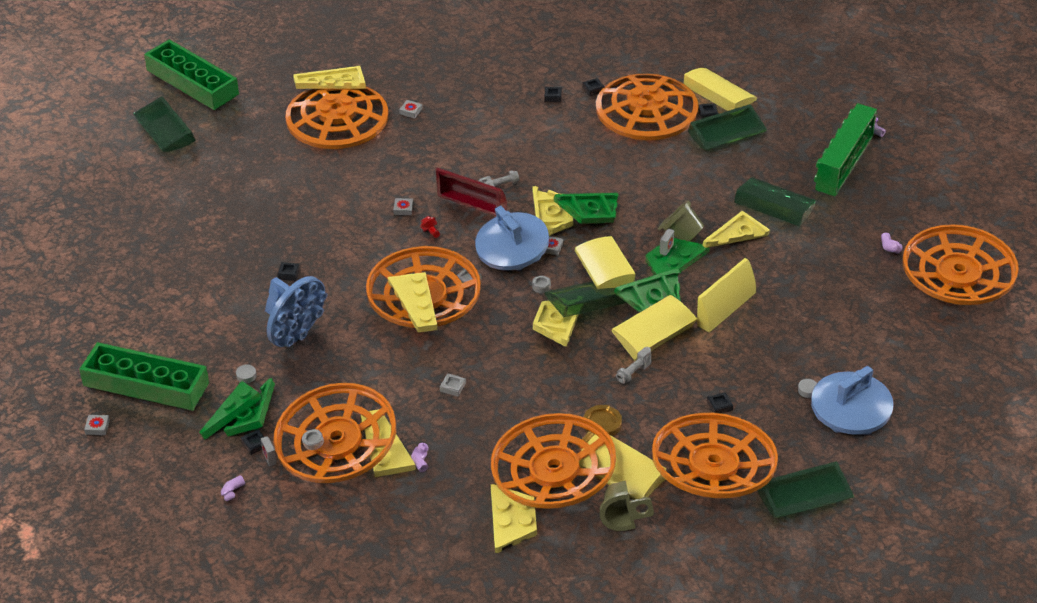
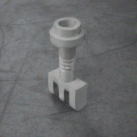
(512, 177)
(644, 360)

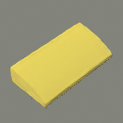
(717, 89)
(605, 263)
(725, 296)
(654, 325)
(630, 466)

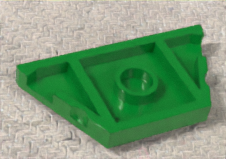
(589, 206)
(680, 256)
(650, 290)

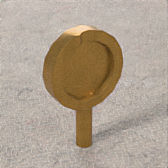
(606, 417)

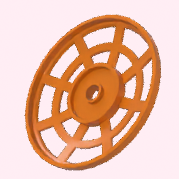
(638, 103)
(345, 112)
(969, 267)
(436, 285)
(341, 426)
(556, 455)
(712, 459)

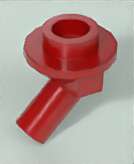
(428, 225)

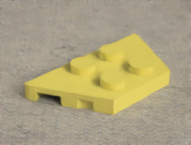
(549, 212)
(553, 324)
(511, 519)

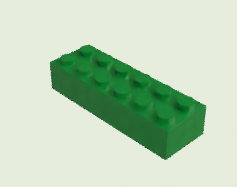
(191, 74)
(845, 149)
(144, 376)

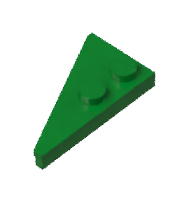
(237, 402)
(254, 416)

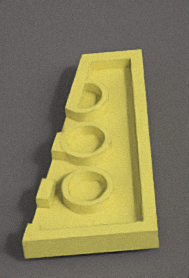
(331, 79)
(415, 299)
(397, 458)

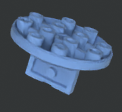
(512, 240)
(293, 309)
(852, 402)

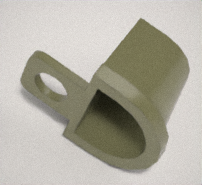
(683, 222)
(618, 511)

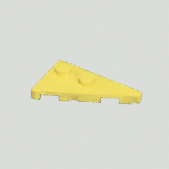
(737, 229)

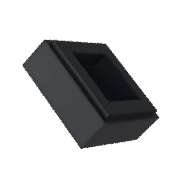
(593, 86)
(553, 94)
(707, 110)
(288, 271)
(720, 403)
(252, 441)

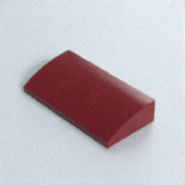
(469, 192)

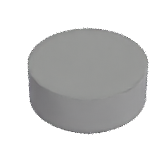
(541, 284)
(246, 373)
(806, 387)
(312, 439)

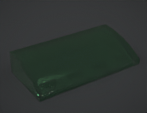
(164, 125)
(726, 127)
(774, 201)
(582, 298)
(805, 490)

